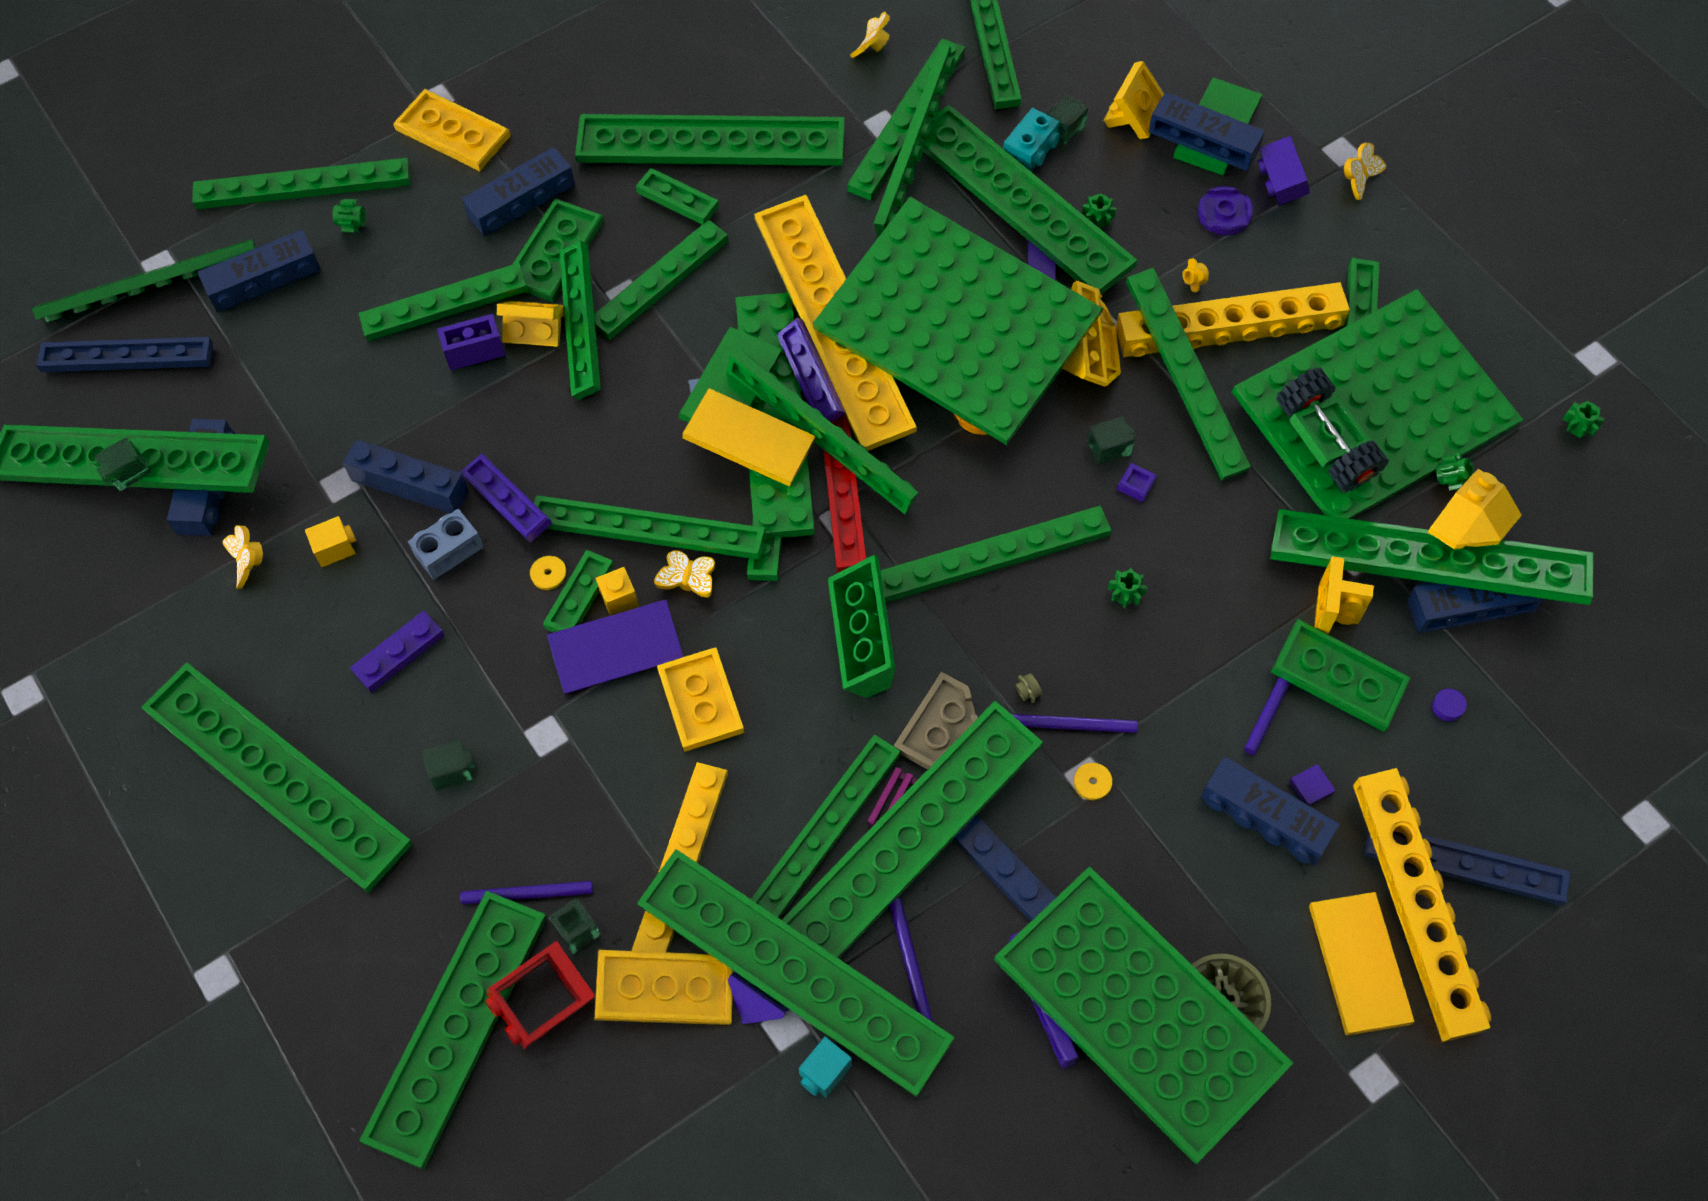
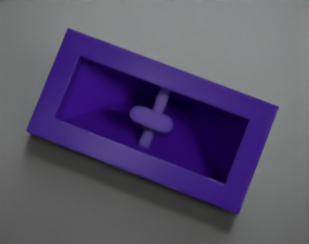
(753, 1003)

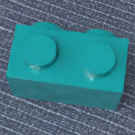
(1033, 139)

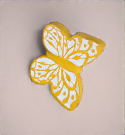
(875, 36)
(1360, 168)
(246, 553)
(686, 574)

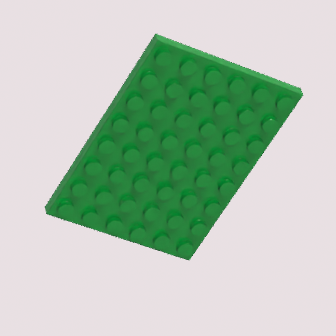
(958, 319)
(1403, 385)

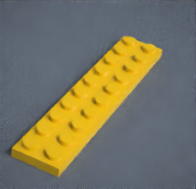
(812, 278)

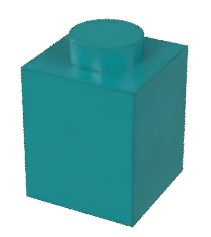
(824, 1068)

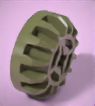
(1238, 981)

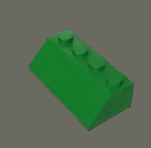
(862, 628)

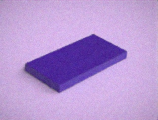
(614, 646)

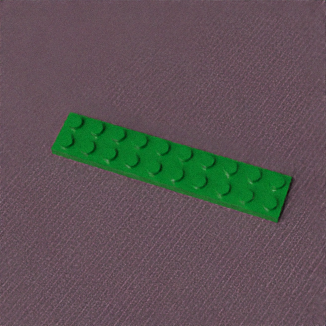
(710, 139)
(1026, 202)
(173, 457)
(776, 506)
(1419, 556)
(278, 777)
(914, 831)
(796, 972)

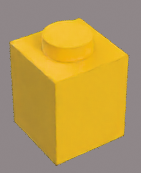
(331, 541)
(617, 591)

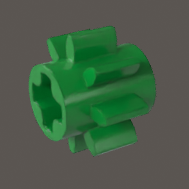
(1099, 210)
(349, 215)
(1583, 419)
(1454, 471)
(1127, 579)

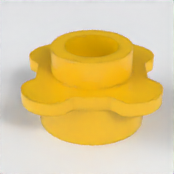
(1195, 274)

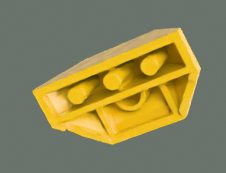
(1098, 353)
(1477, 514)

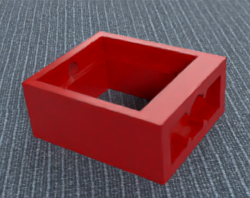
(567, 974)

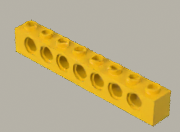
(1243, 318)
(1450, 1021)

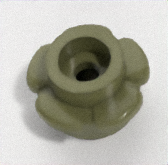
(1028, 688)

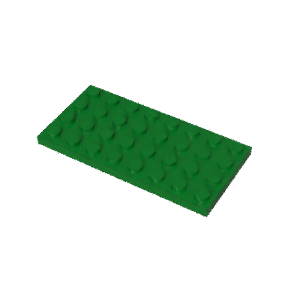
(1143, 1014)

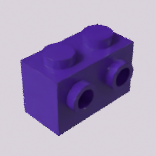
(1284, 171)
(471, 342)

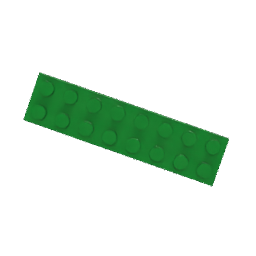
(451, 1032)

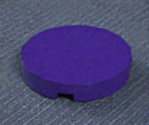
(1225, 211)

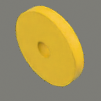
(545, 564)
(1092, 791)

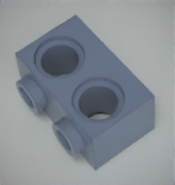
(450, 549)

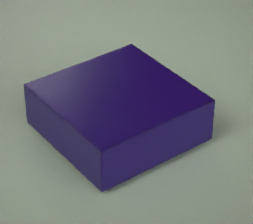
(1137, 482)
(1312, 785)

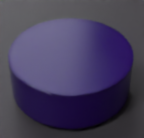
(1449, 705)

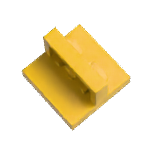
(1135, 101)
(531, 323)
(1340, 598)

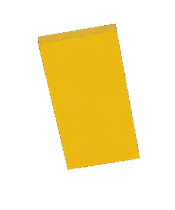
(452, 129)
(748, 437)
(1361, 964)
(662, 988)

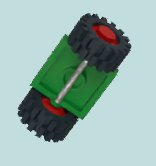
(1331, 430)

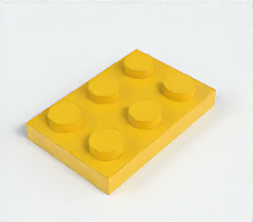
(700, 699)

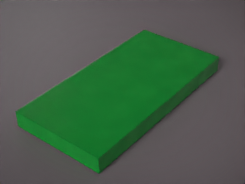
(1230, 101)
(558, 229)
(719, 380)
(1341, 675)

